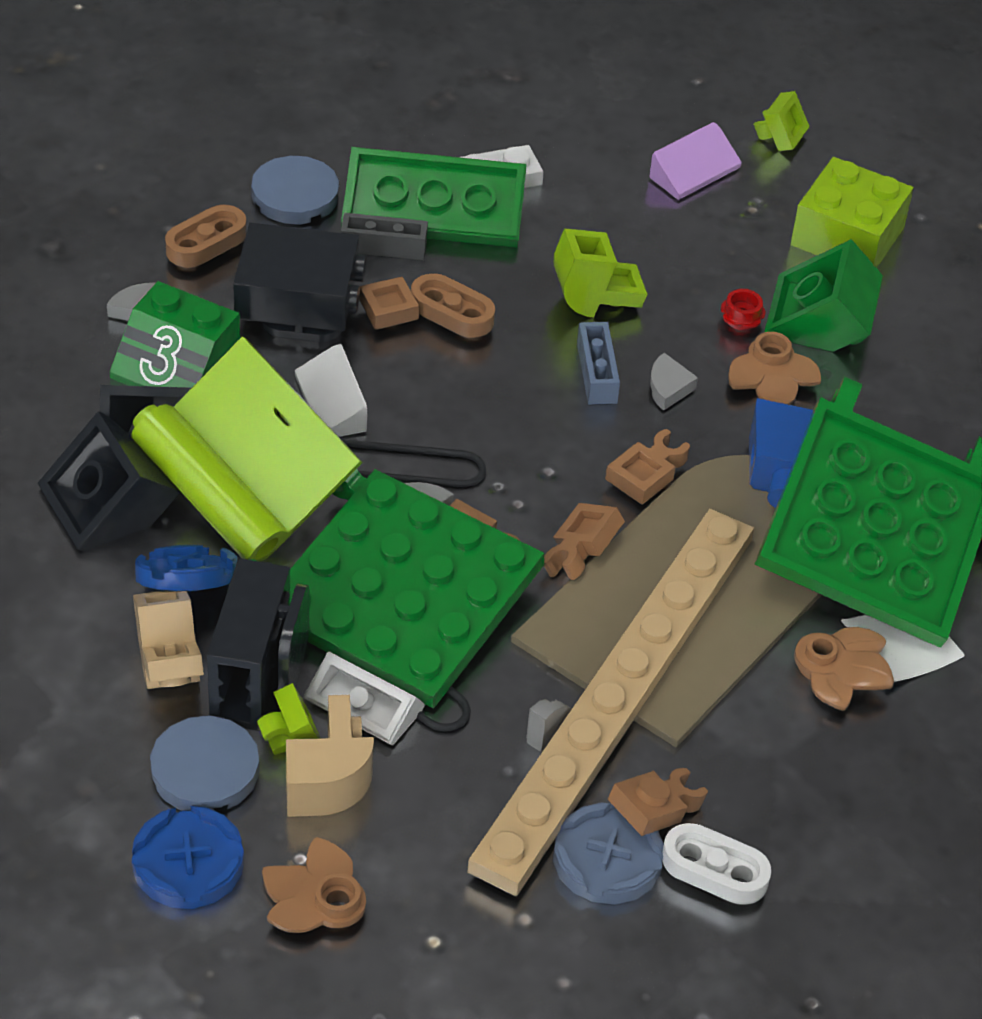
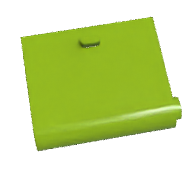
(240, 458)

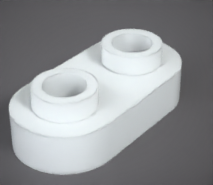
(717, 863)

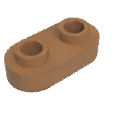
(205, 235)
(453, 305)

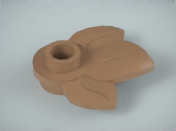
(773, 369)
(847, 664)
(306, 891)

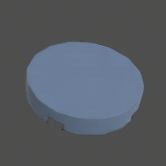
(295, 189)
(204, 763)
(605, 856)

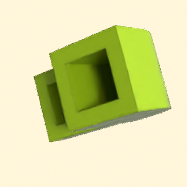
(593, 275)

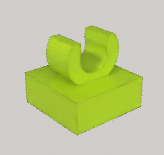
(783, 122)
(291, 723)

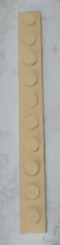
(609, 704)

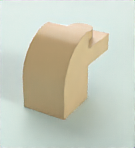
(167, 639)
(332, 771)

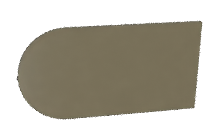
(738, 628)

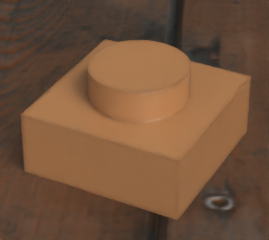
(389, 302)

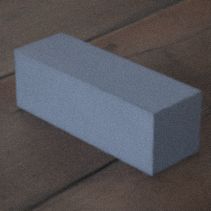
(598, 363)

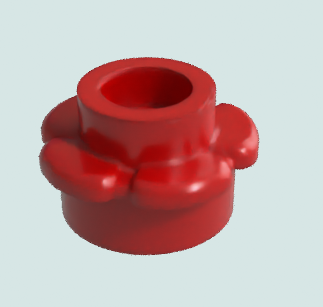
(743, 309)

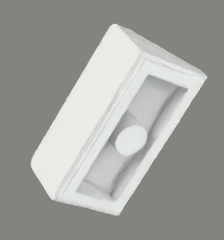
(333, 391)
(382, 706)

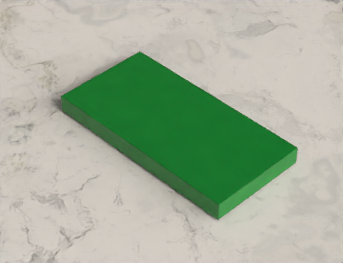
(456, 195)

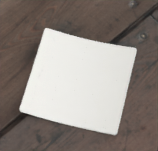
(906, 653)

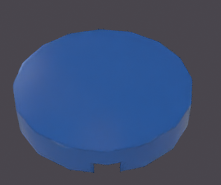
(185, 568)
(187, 857)

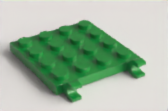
(877, 520)
(409, 584)

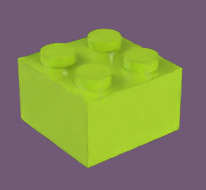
(852, 205)

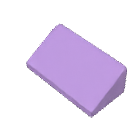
(694, 161)

